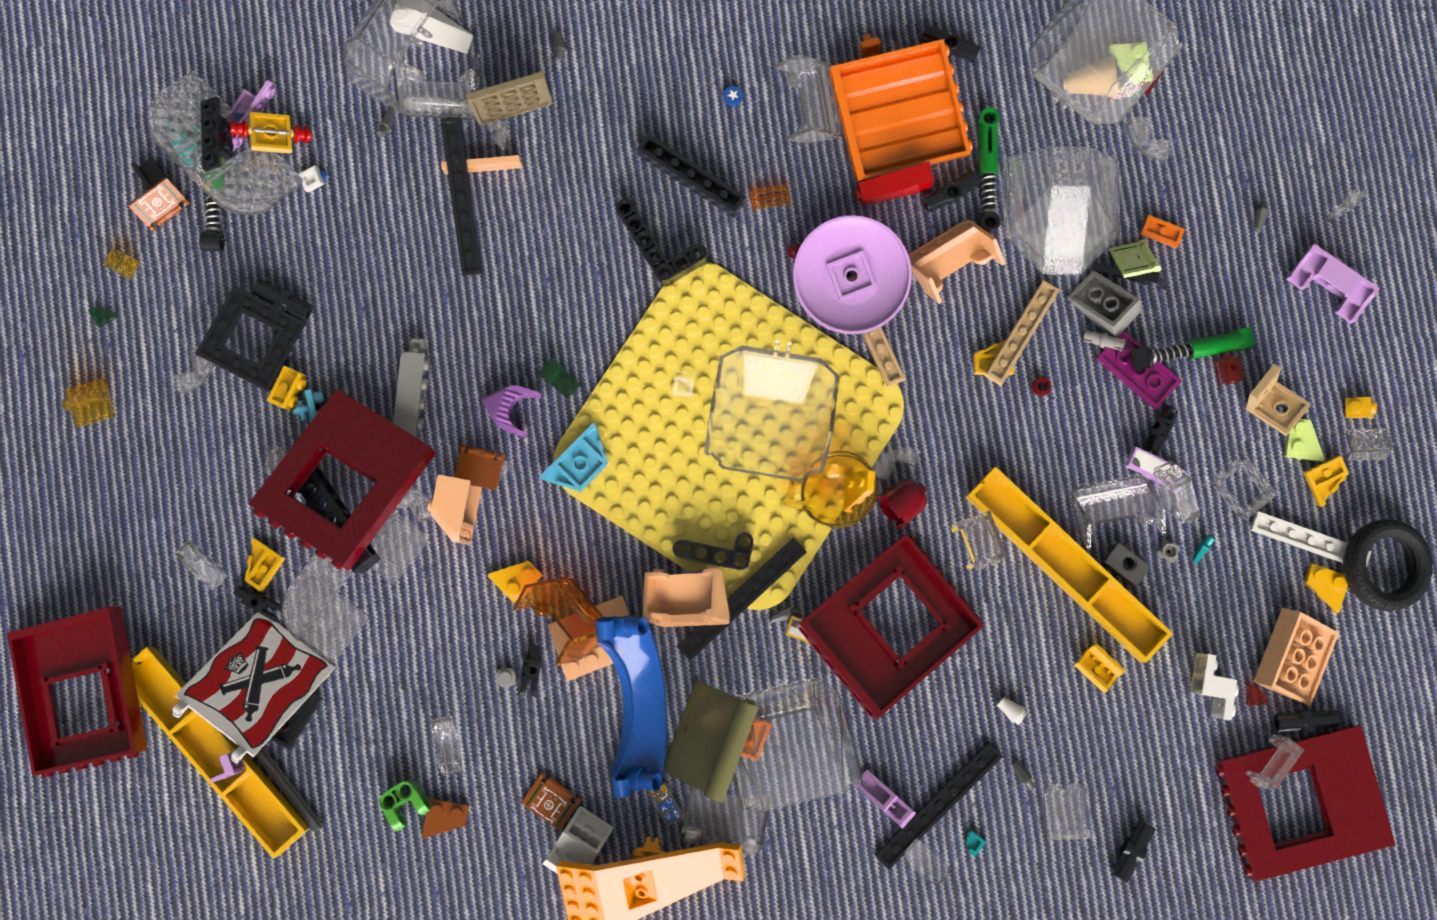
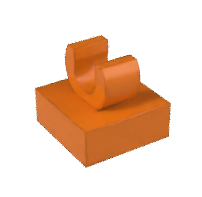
(870, 46)

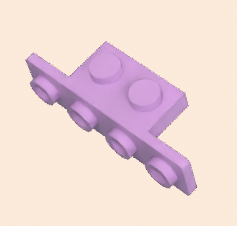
(250, 103)

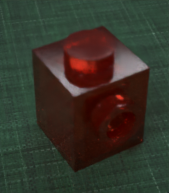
(1229, 370)

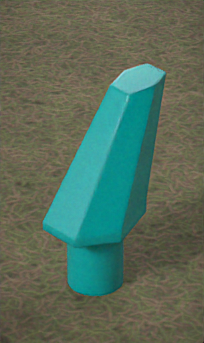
(1203, 547)

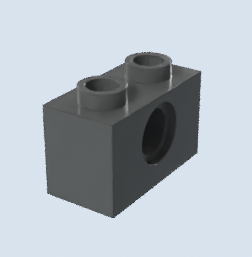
(1114, 562)

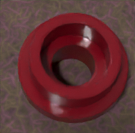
(1047, 386)

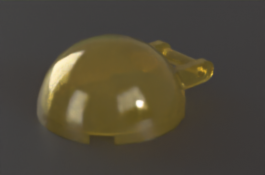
(824, 493)

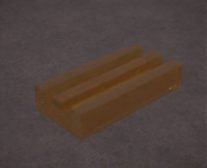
(752, 192)

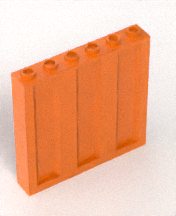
(900, 110)

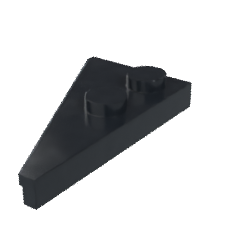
(1146, 278)

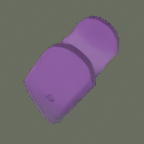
(501, 404)

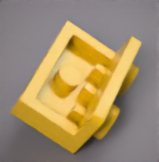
(287, 388)
(1099, 667)

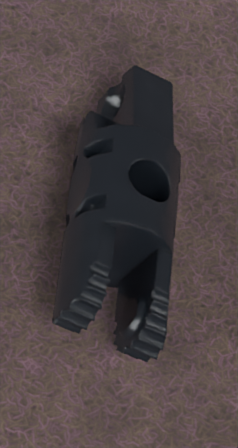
(1160, 430)
(250, 597)
(530, 660)

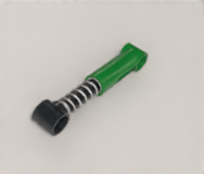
(988, 167)
(211, 238)
(1194, 348)

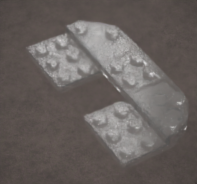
(242, 185)
(324, 617)

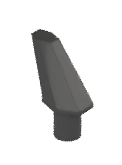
(559, 45)
(385, 125)
(1262, 214)
(785, 614)
(1023, 775)

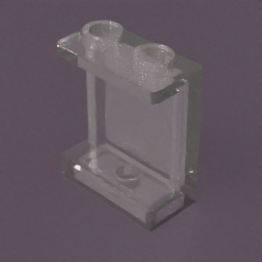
(981, 540)
(1279, 764)
(1065, 812)

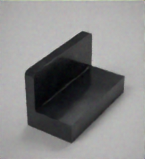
(149, 172)

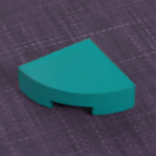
(974, 842)

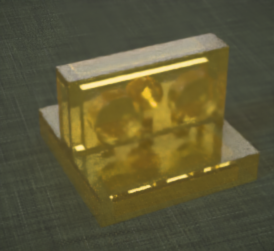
(89, 403)

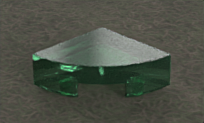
(101, 316)

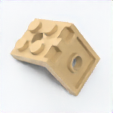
(1269, 395)

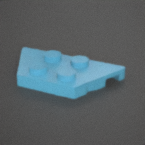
(579, 462)

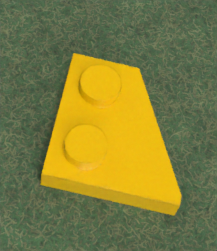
(857, 487)

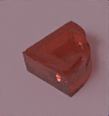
(1255, 696)

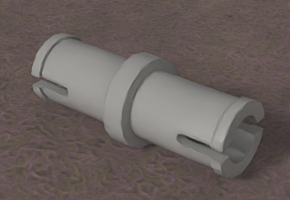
(1104, 340)

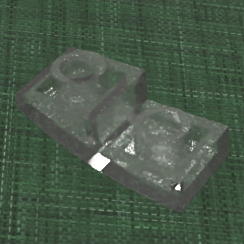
(1351, 200)

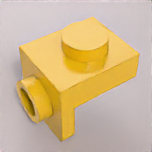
(1360, 407)

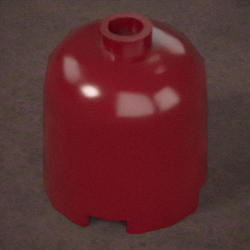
(903, 501)

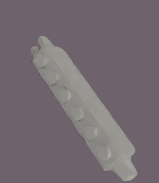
(411, 388)

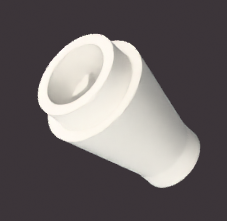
(1012, 710)

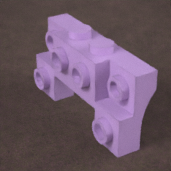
(1335, 277)

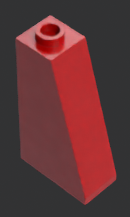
(895, 184)

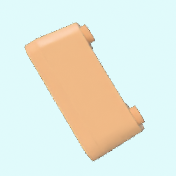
(950, 252)
(455, 507)

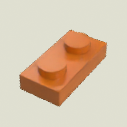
(1162, 231)

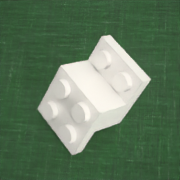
(1221, 689)
(579, 840)

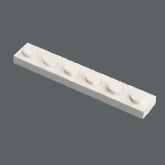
(1300, 537)

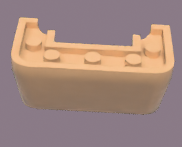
(685, 598)

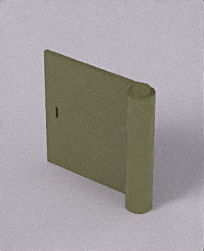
(710, 740)

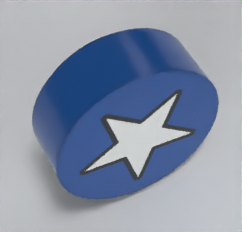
(733, 96)

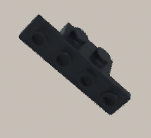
(215, 135)

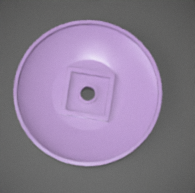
(855, 246)

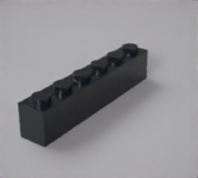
(691, 175)

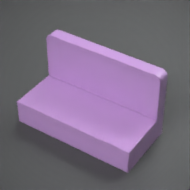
(230, 768)

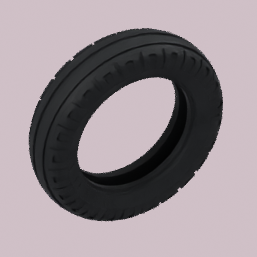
(1419, 565)

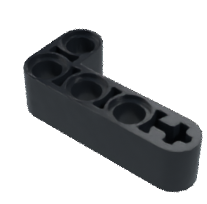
(712, 551)

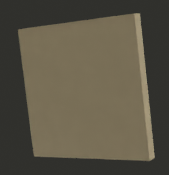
(510, 98)

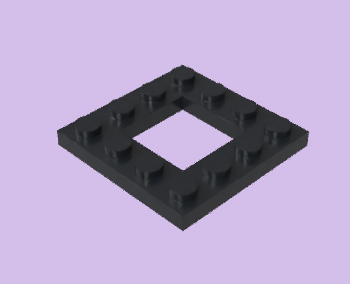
(236, 304)

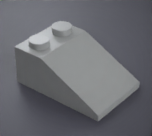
(1105, 303)

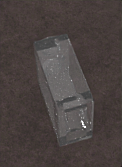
(1267, 490)
(1177, 492)

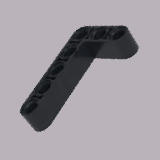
(653, 249)

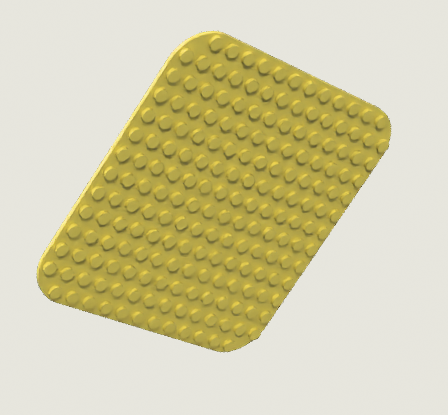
(655, 441)

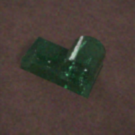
(559, 378)

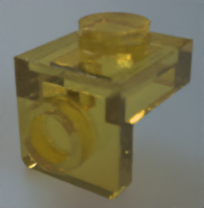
(121, 263)

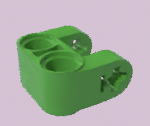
(393, 812)

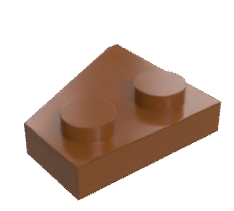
(444, 817)

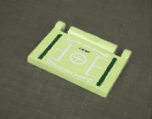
(1134, 259)

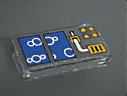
(666, 805)

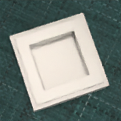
(311, 178)

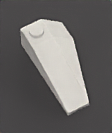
(446, 33)

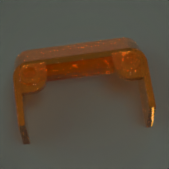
(570, 609)

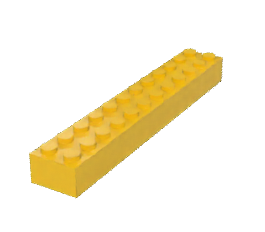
(1069, 565)
(246, 793)

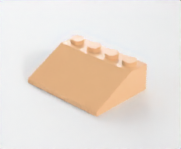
(1296, 656)
(597, 657)

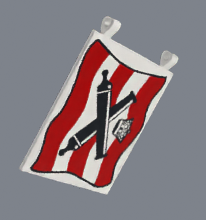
(254, 684)

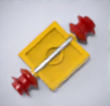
(270, 132)

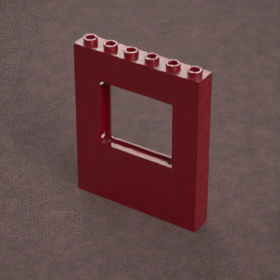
(366, 445)
(857, 649)
(66, 651)
(1345, 794)

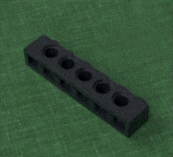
(333, 508)

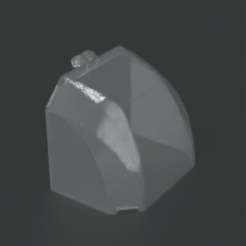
(383, 40)
(1103, 55)
(772, 413)
(796, 747)

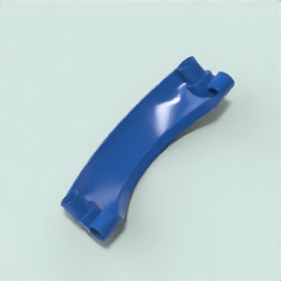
(644, 728)

